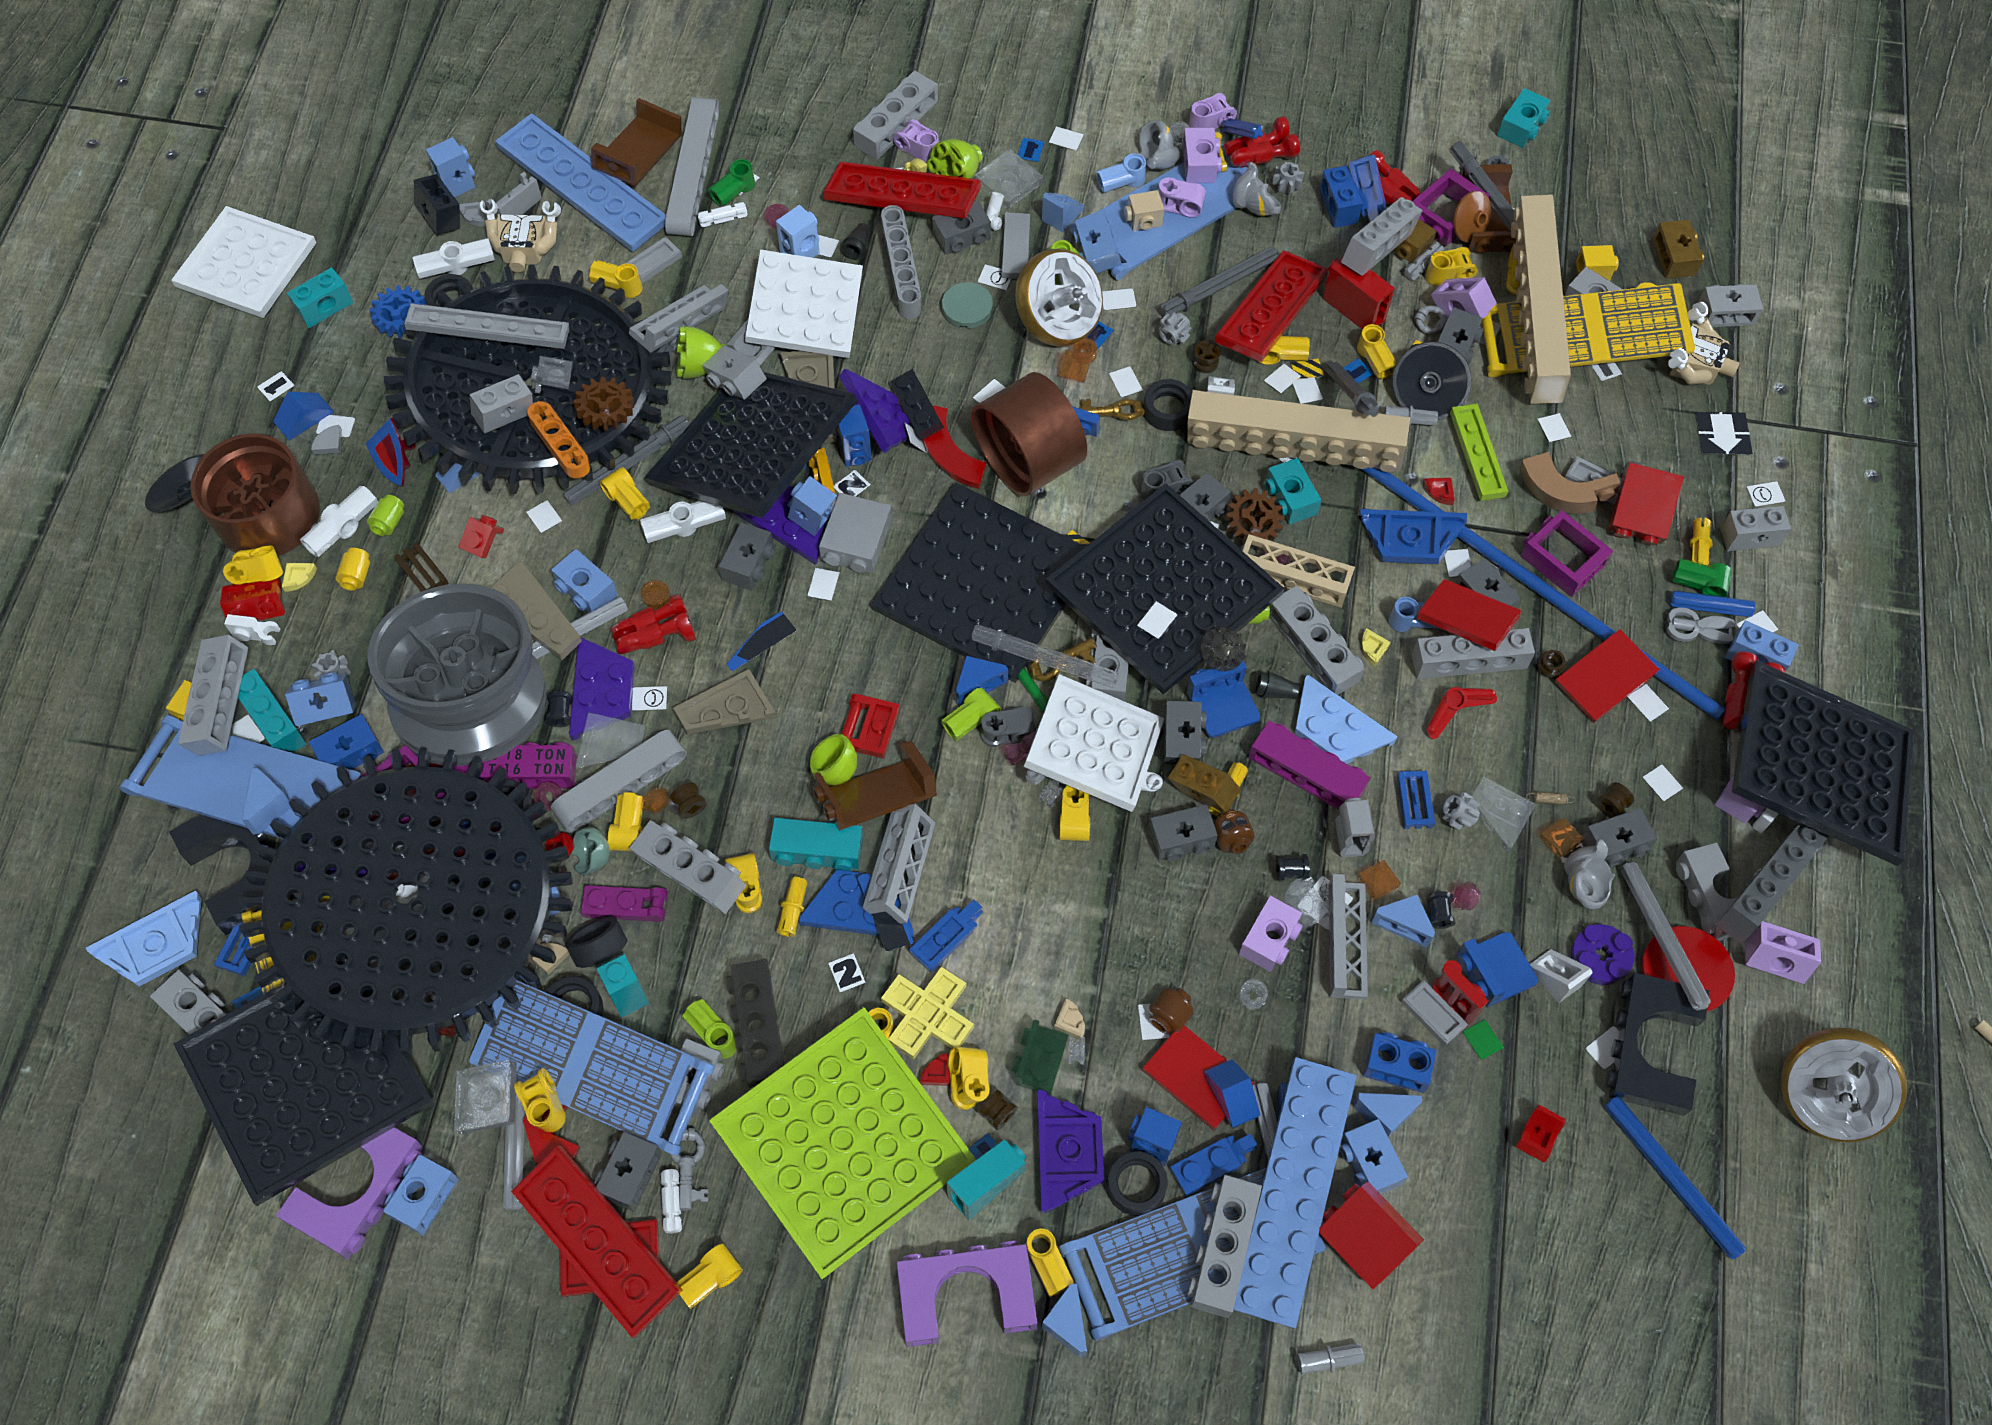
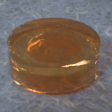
(655, 594)

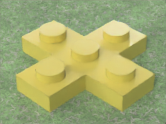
(927, 1012)

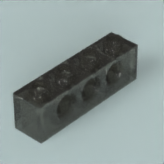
(744, 979)

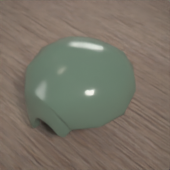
(591, 850)

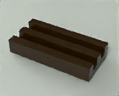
(410, 555)

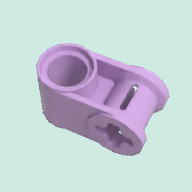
(1210, 112)
(916, 140)
(1183, 198)

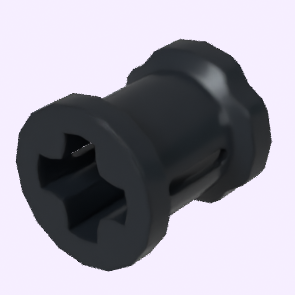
(558, 709)
(1292, 867)
(1441, 909)

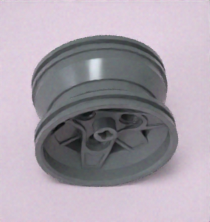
(443, 677)

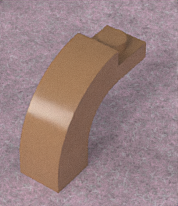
(1562, 493)

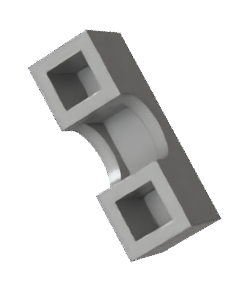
(1699, 870)

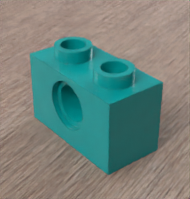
(1524, 118)
(320, 297)
(1293, 477)

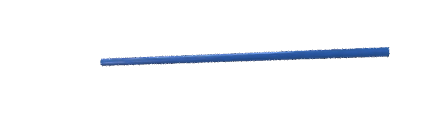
(1545, 590)

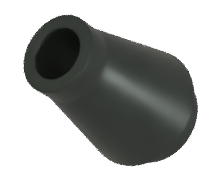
(857, 241)
(1275, 686)

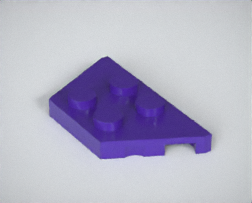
(880, 410)
(786, 530)
(600, 686)
(1067, 1151)

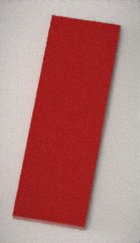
(902, 188)
(1271, 306)
(597, 1241)

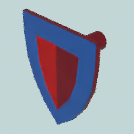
(389, 452)

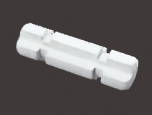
(722, 214)
(670, 1201)

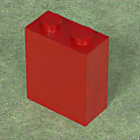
(1358, 297)
(1645, 504)
(1369, 1234)

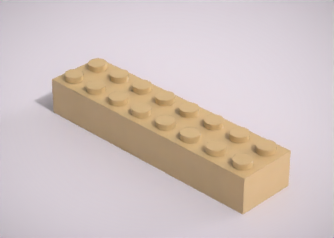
(1541, 299)
(1297, 431)

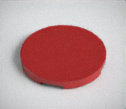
(1706, 956)

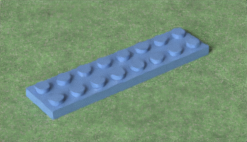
(571, 176)
(1294, 1192)

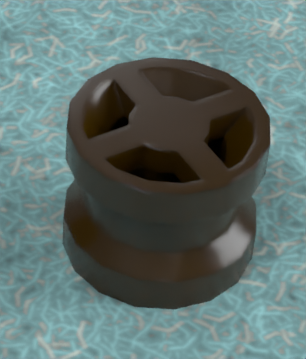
(1204, 350)
(688, 800)
(1615, 800)
(997, 1110)

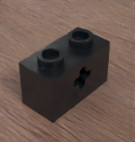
(436, 204)

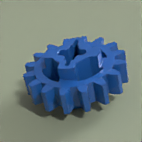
(392, 309)

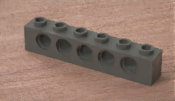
(1771, 882)

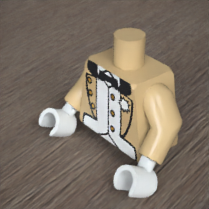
(521, 237)
(1709, 352)

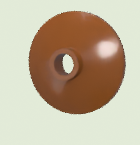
(1472, 215)

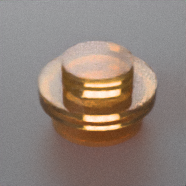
(656, 801)

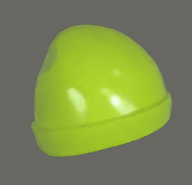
(834, 759)

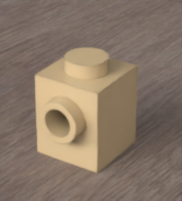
(1144, 210)

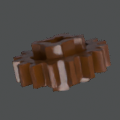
(604, 403)
(1263, 511)

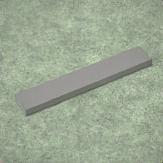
(487, 326)

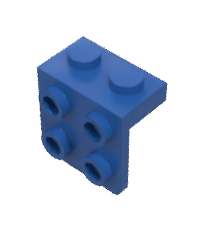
(1224, 699)
(1497, 967)

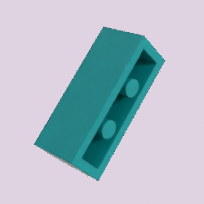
(268, 714)
(816, 844)

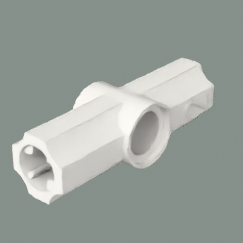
(453, 258)
(339, 521)
(669, 522)

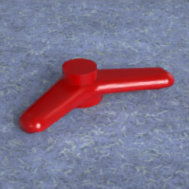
(1456, 699)

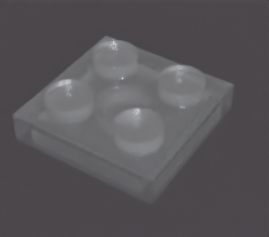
(1010, 177)
(485, 1097)

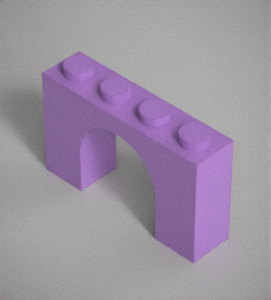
(344, 1226)
(1003, 1266)

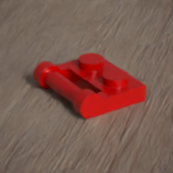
(876, 727)
(1466, 999)

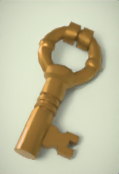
(1115, 409)
(1083, 649)

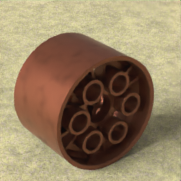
(1029, 433)
(240, 481)

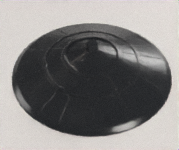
(1432, 378)
(172, 486)

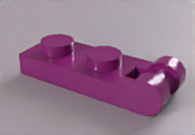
(624, 903)

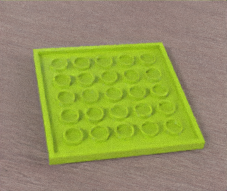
(842, 1142)

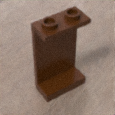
(638, 144)
(1497, 236)
(877, 791)

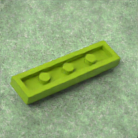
(1479, 452)

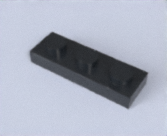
(917, 404)

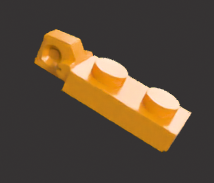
(821, 470)

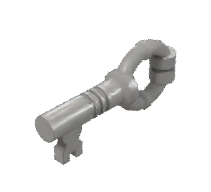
(1421, 315)
(686, 1193)

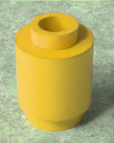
(353, 569)

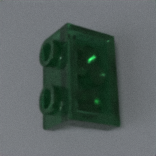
(1040, 1059)

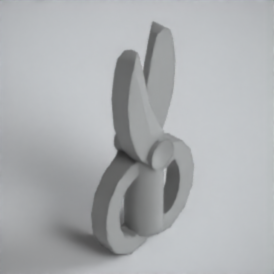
(1704, 628)

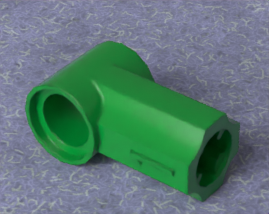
(734, 182)
(1710, 579)

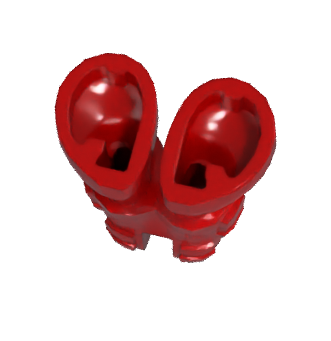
(1262, 150)
(1394, 182)
(645, 631)
(1737, 691)

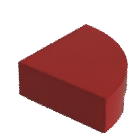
(1440, 490)
(937, 1072)

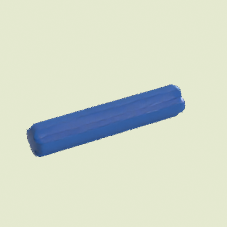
(1242, 128)
(1712, 603)

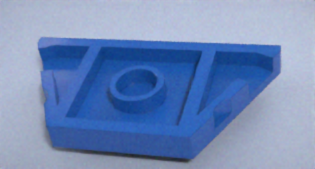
(1412, 534)
(841, 906)

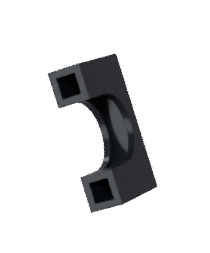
(208, 835)
(1632, 1075)

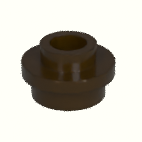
(1554, 657)

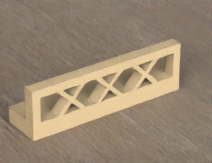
(1317, 587)

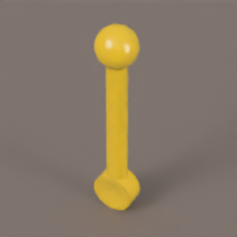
(1224, 164)

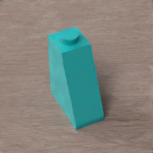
(622, 984)
(986, 1178)

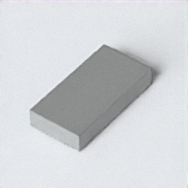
(655, 259)
(1434, 1013)

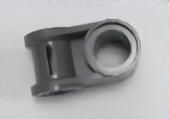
(1171, 473)
(1009, 726)

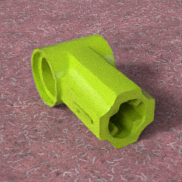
(970, 714)
(710, 1027)

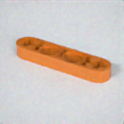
(560, 438)

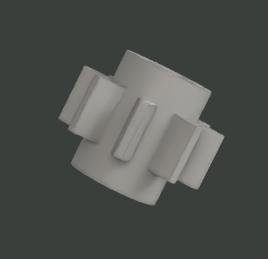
(1288, 177)
(1174, 328)
(330, 663)
(1461, 811)

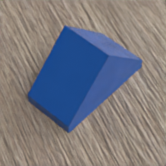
(300, 412)
(978, 674)
(1233, 1092)

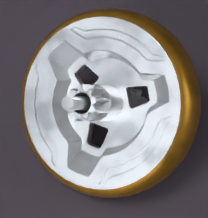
(1038, 293)
(1827, 1111)

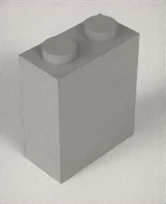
(856, 533)

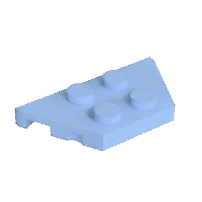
(1338, 725)
(154, 942)

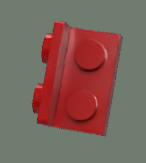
(253, 599)

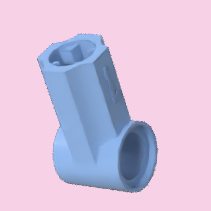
(1130, 173)

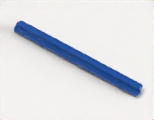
(1675, 1178)

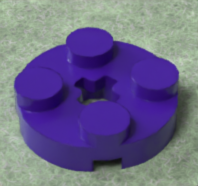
(1614, 942)

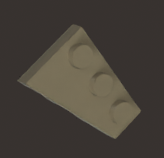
(725, 705)

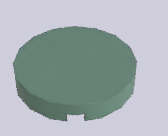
(967, 305)

